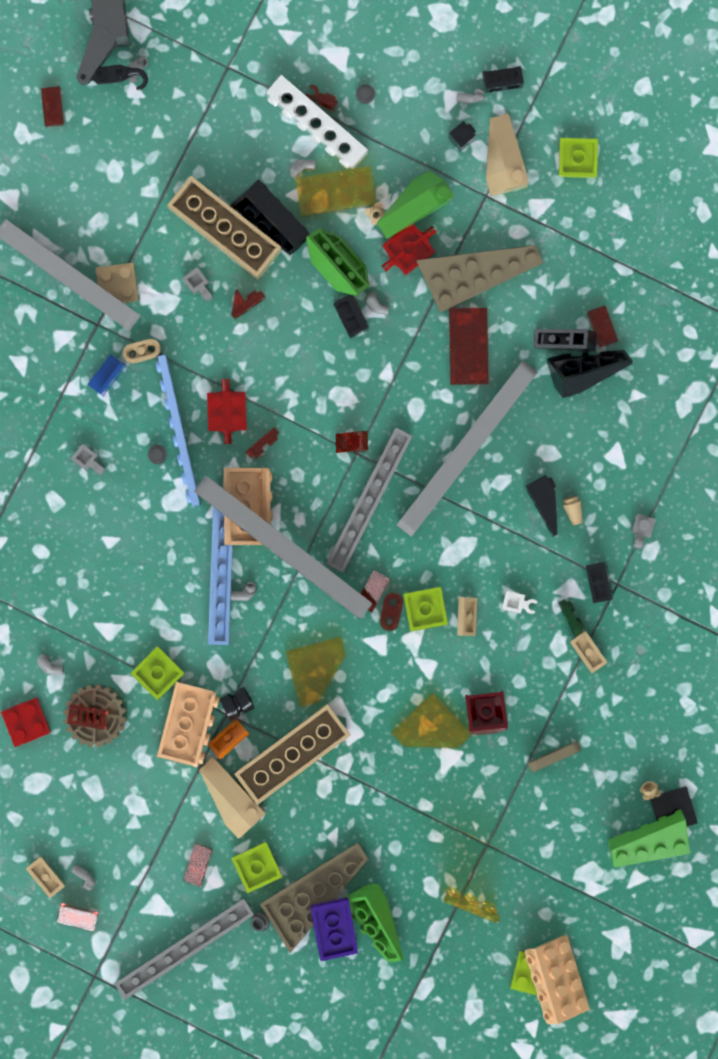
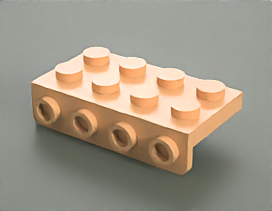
(252, 489)
(188, 724)
(557, 980)

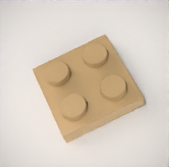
(119, 281)

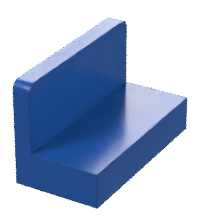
(107, 375)

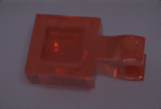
(327, 100)

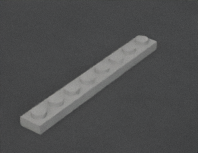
(369, 500)
(184, 948)

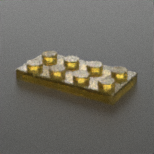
(335, 191)

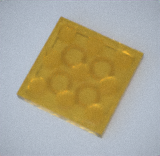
(470, 904)

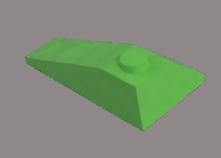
(417, 201)

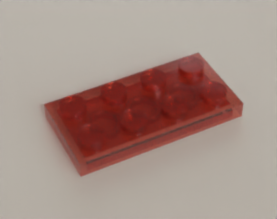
(468, 346)

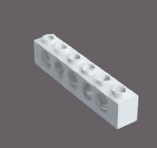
(282, 88)

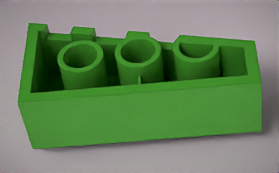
(651, 842)

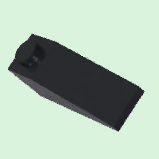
(566, 339)
(544, 499)

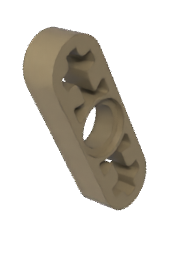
(554, 756)

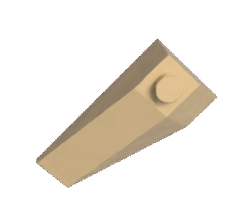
(504, 159)
(231, 799)

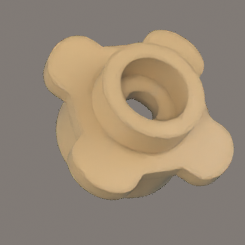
(371, 212)
(650, 790)

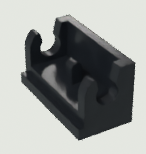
(503, 79)
(351, 315)
(599, 582)

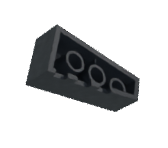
(271, 217)

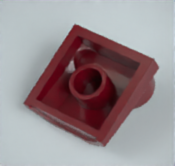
(486, 713)

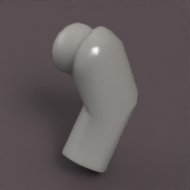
(139, 62)
(300, 165)
(85, 875)

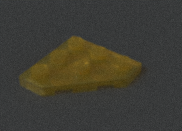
(314, 668)
(431, 726)

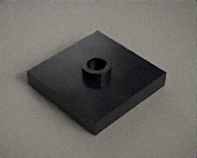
(673, 801)

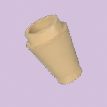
(573, 509)

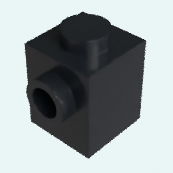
(462, 135)

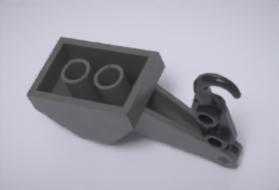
(108, 32)

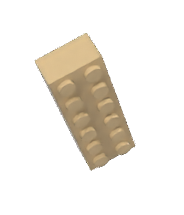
(224, 227)
(292, 754)

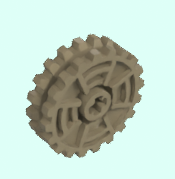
(97, 698)

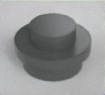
(365, 94)
(157, 454)
(260, 922)

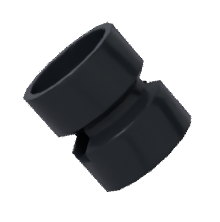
(237, 703)

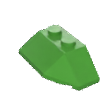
(337, 262)

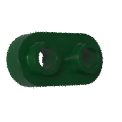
(567, 610)

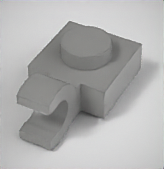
(196, 282)
(86, 458)
(643, 528)

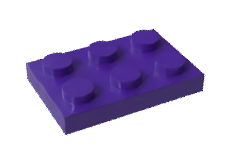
(334, 929)

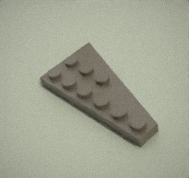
(467, 275)
(290, 907)

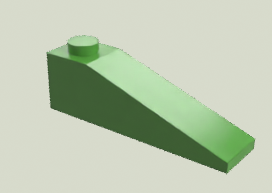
(372, 912)

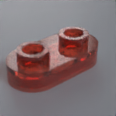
(391, 611)

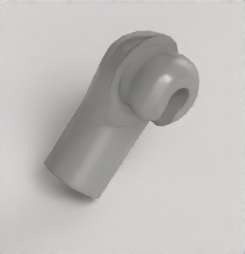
(478, 96)
(374, 305)
(246, 594)
(44, 663)

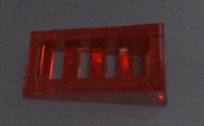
(103, 716)

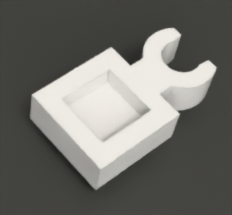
(515, 602)

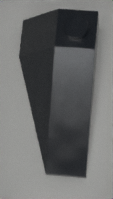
(578, 373)

